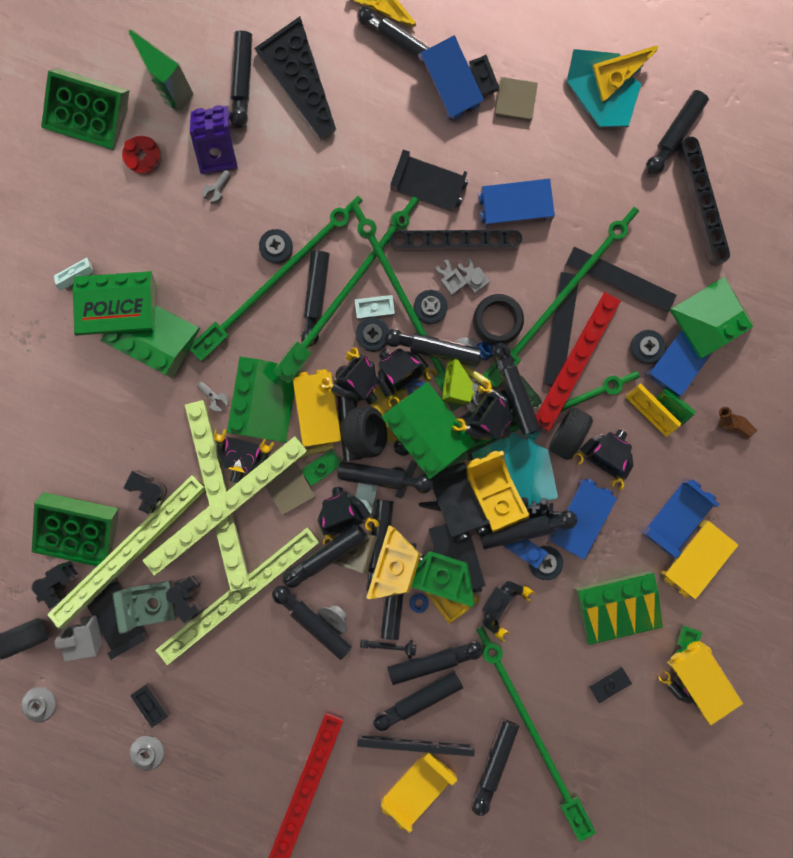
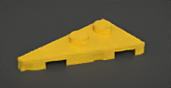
(391, 9)
(616, 71)

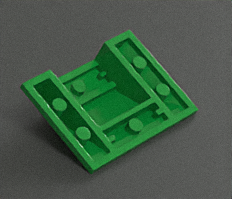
(712, 317)

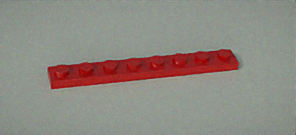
(576, 361)
(306, 786)

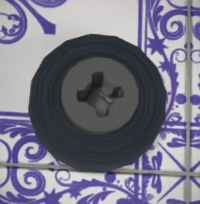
(370, 340)

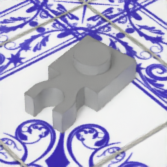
(475, 277)
(453, 279)

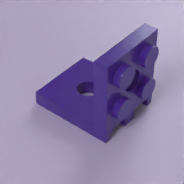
(212, 130)

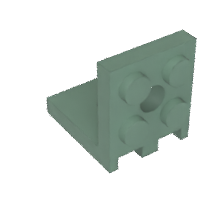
(134, 609)

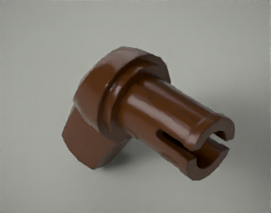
(735, 423)

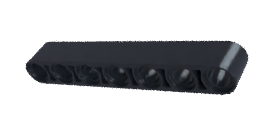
(705, 192)
(463, 235)

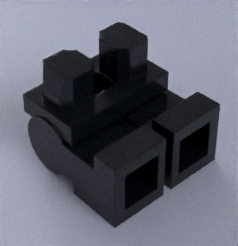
(151, 491)
(51, 587)
(181, 597)

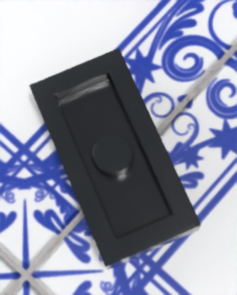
(484, 75)
(609, 684)
(149, 705)

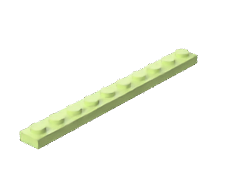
(215, 488)
(225, 506)
(126, 553)
(233, 600)

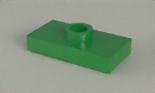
(675, 406)
(321, 467)

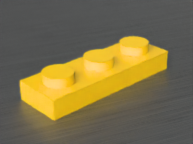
(653, 410)

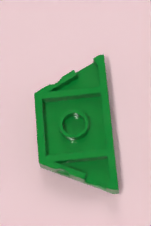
(444, 578)

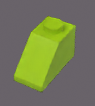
(457, 384)

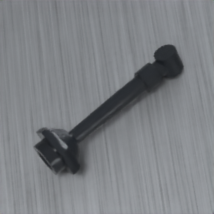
(409, 648)

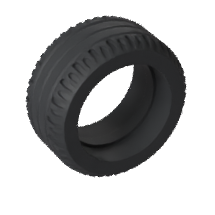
(506, 301)
(364, 432)
(571, 433)
(22, 638)

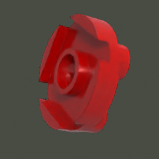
(149, 162)

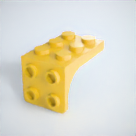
(496, 491)

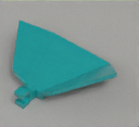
(618, 107)
(527, 466)

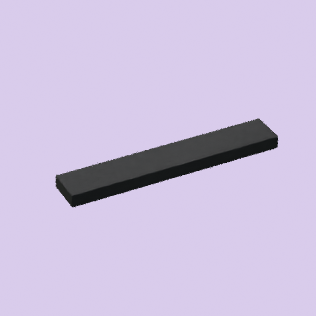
(623, 280)
(560, 331)
(415, 745)

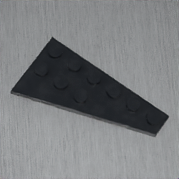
(294, 68)

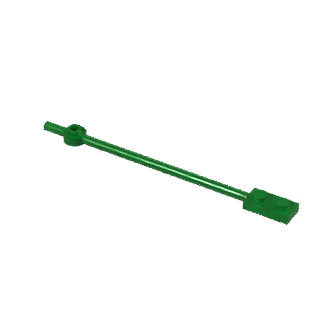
(370, 235)
(216, 334)
(298, 353)
(493, 372)
(618, 384)
(572, 806)

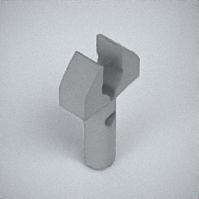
(216, 188)
(213, 397)

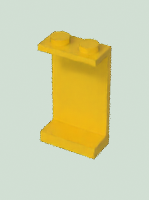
(316, 409)
(700, 560)
(705, 682)
(417, 790)

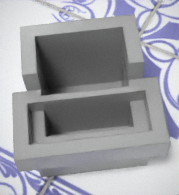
(80, 640)

